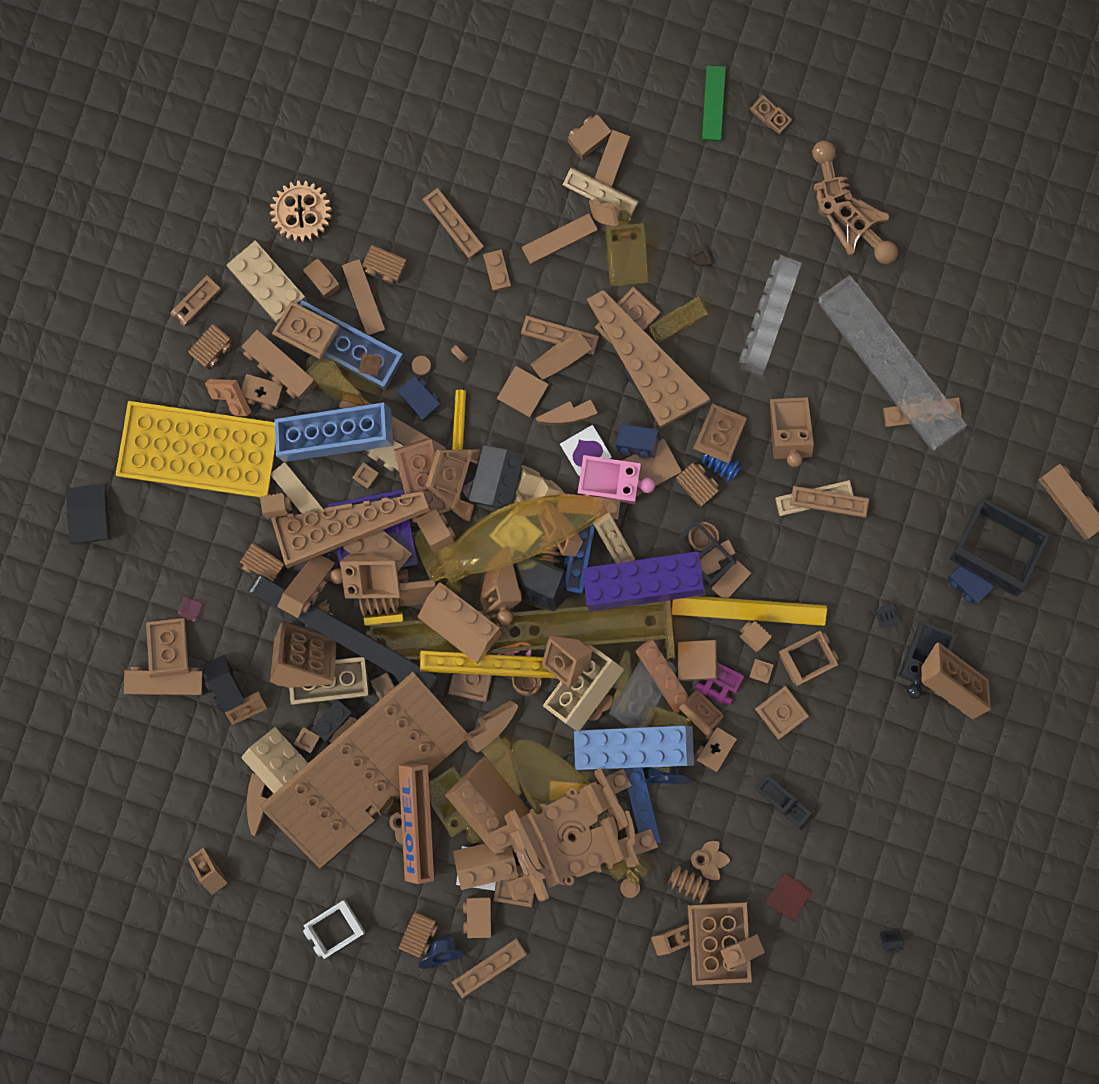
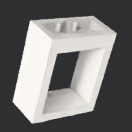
(310, 933)

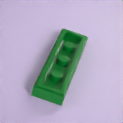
(713, 103)

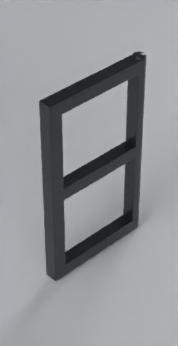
(714, 542)

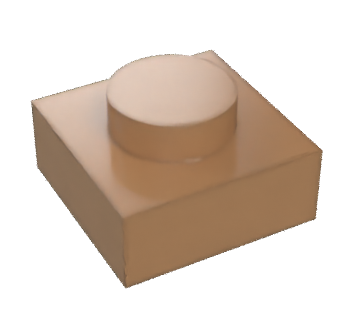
(365, 475)
(761, 671)
(307, 740)

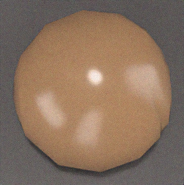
(699, 540)
(526, 685)

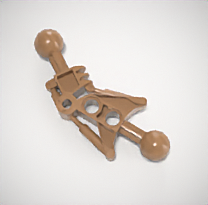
(835, 189)

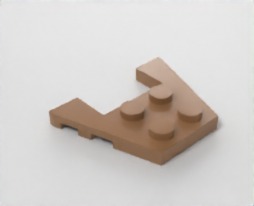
(448, 476)

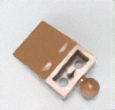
(791, 429)
(367, 576)
(500, 593)

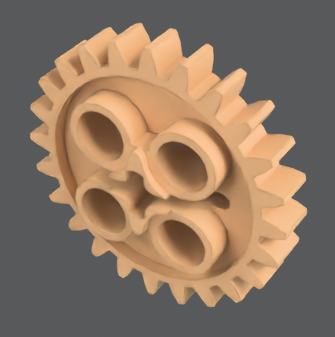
(283, 213)

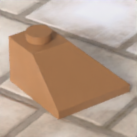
(566, 659)

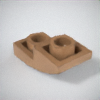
(770, 115)
(604, 213)

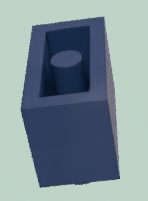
(419, 398)
(637, 441)
(969, 584)

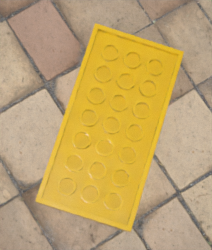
(197, 449)

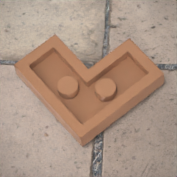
(231, 392)

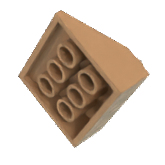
(302, 657)
(485, 799)
(710, 930)

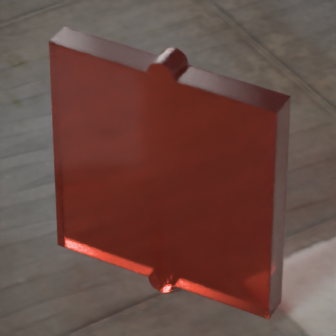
(788, 897)

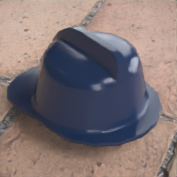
(658, 777)
(440, 952)

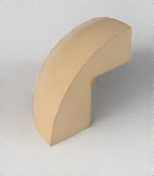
(532, 485)

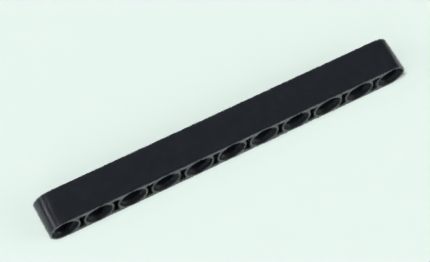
(346, 635)

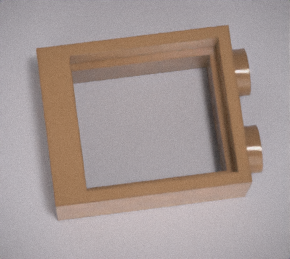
(790, 666)

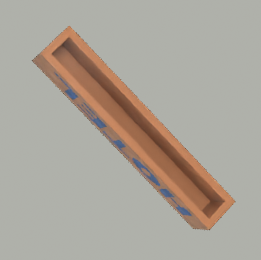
(416, 823)

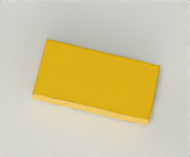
(384, 618)

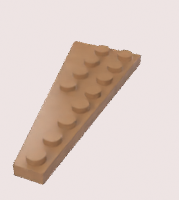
(657, 377)
(322, 531)

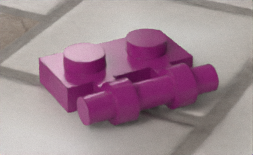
(727, 679)

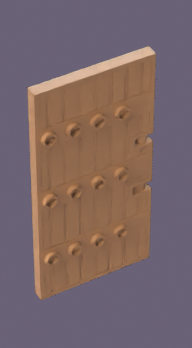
(329, 797)

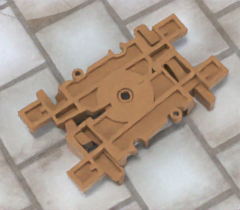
(544, 843)

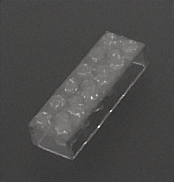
(772, 310)

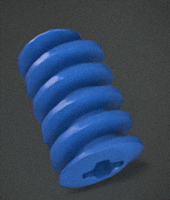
(730, 469)

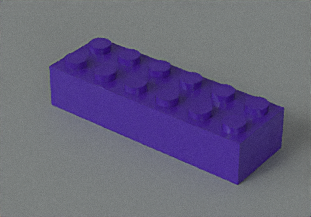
(643, 581)

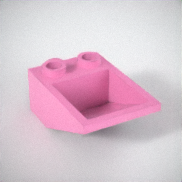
(608, 478)

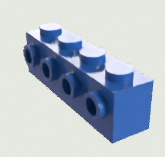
(575, 565)

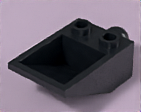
(918, 651)

